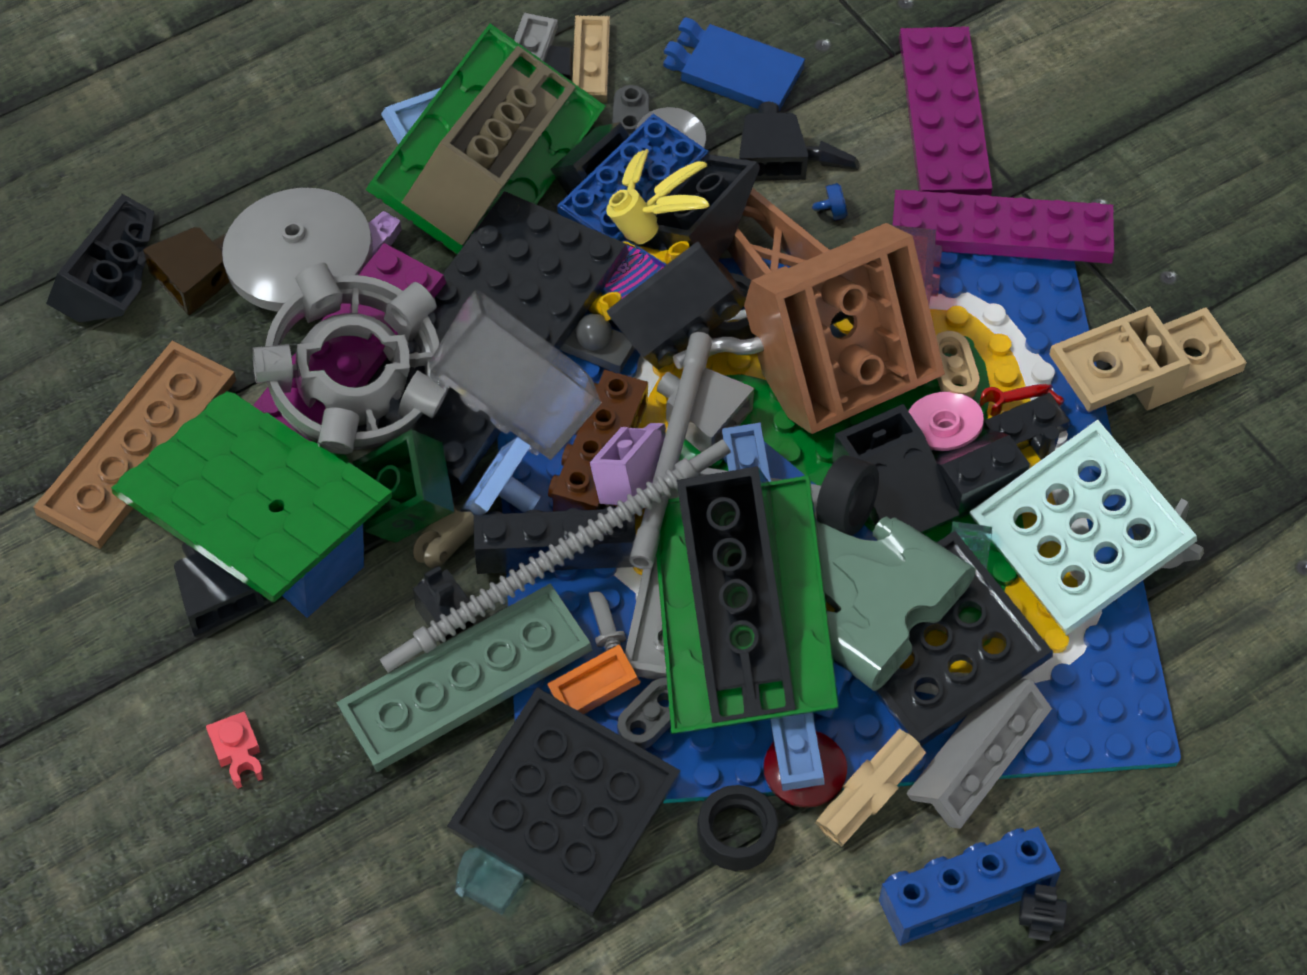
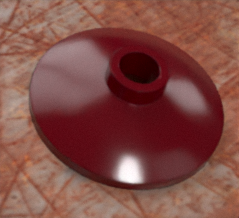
(834, 772)

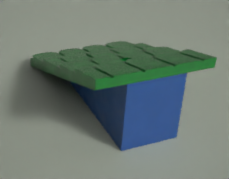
(258, 501)

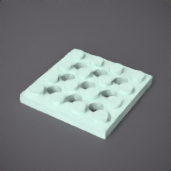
(1110, 529)

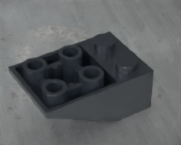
(908, 472)

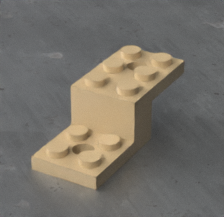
(1147, 358)

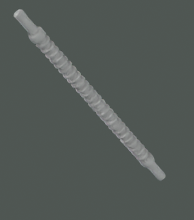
(426, 638)

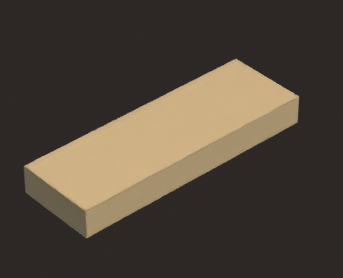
(592, 55)

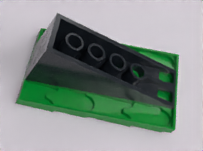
(747, 635)

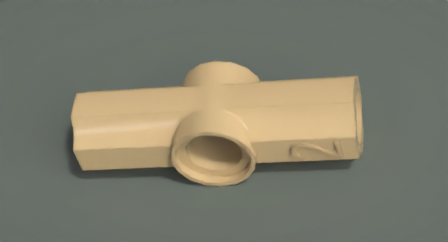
(870, 787)

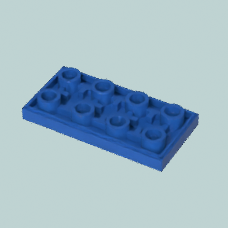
(667, 154)

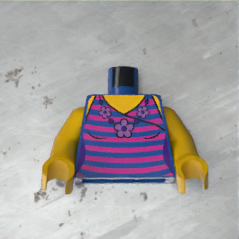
(633, 271)

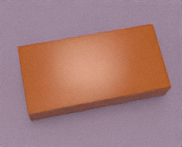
(595, 681)

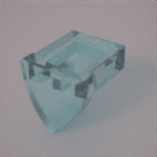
(487, 880)

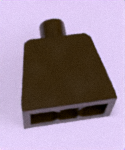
(188, 267)

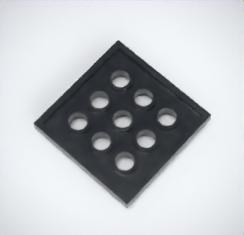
(990, 672)

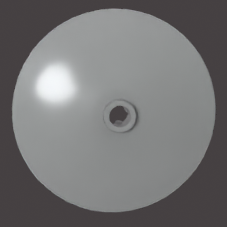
(288, 234)

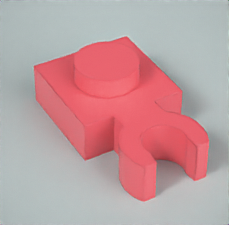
(235, 745)

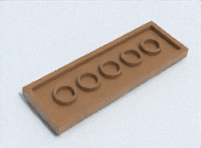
(152, 412)

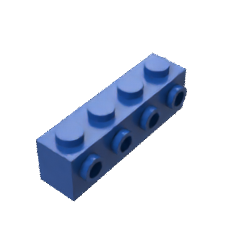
(967, 884)

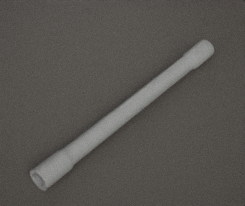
(694, 363)

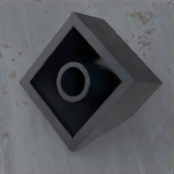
(588, 155)
(980, 468)

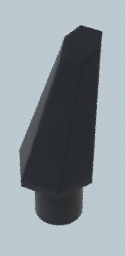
(832, 156)

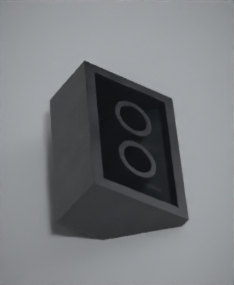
(679, 299)

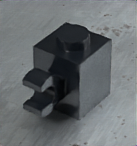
(437, 595)

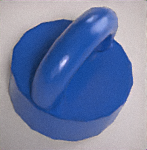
(834, 202)

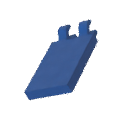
(733, 65)

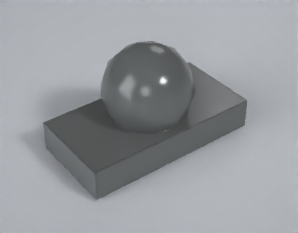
(599, 343)

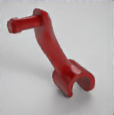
(998, 397)

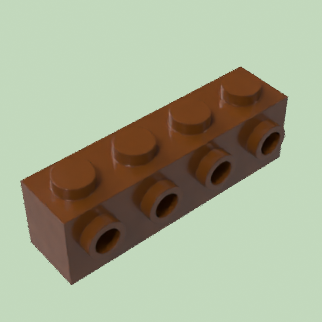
(621, 406)

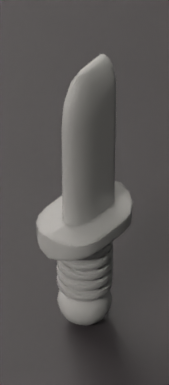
(608, 635)

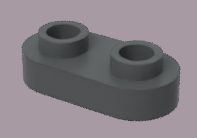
(630, 106)
(646, 714)

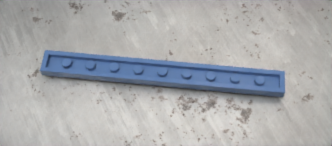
(796, 734)

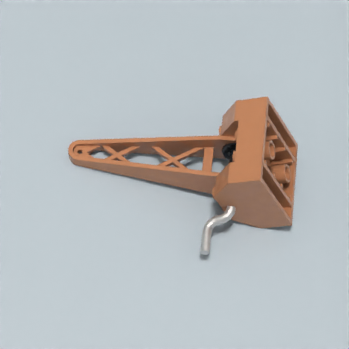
(790, 310)

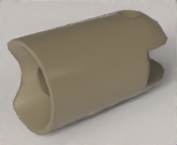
(443, 538)

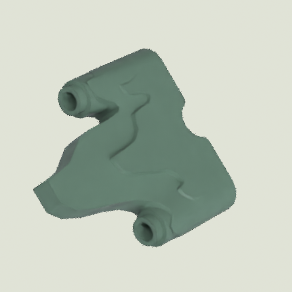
(884, 592)

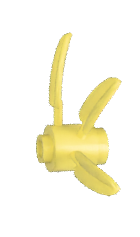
(635, 216)

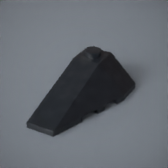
(107, 266)

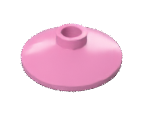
(948, 420)

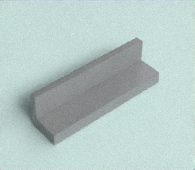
(980, 752)

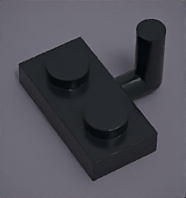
(1033, 424)

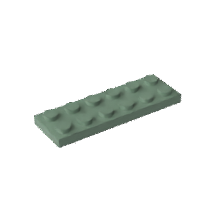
(464, 677)

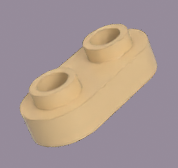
(959, 367)

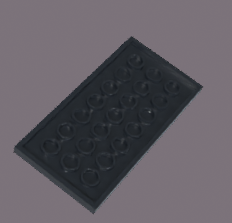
(535, 269)

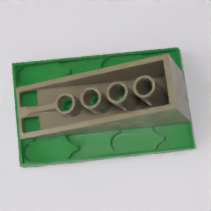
(484, 133)

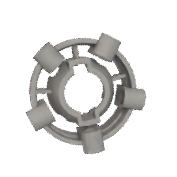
(349, 406)

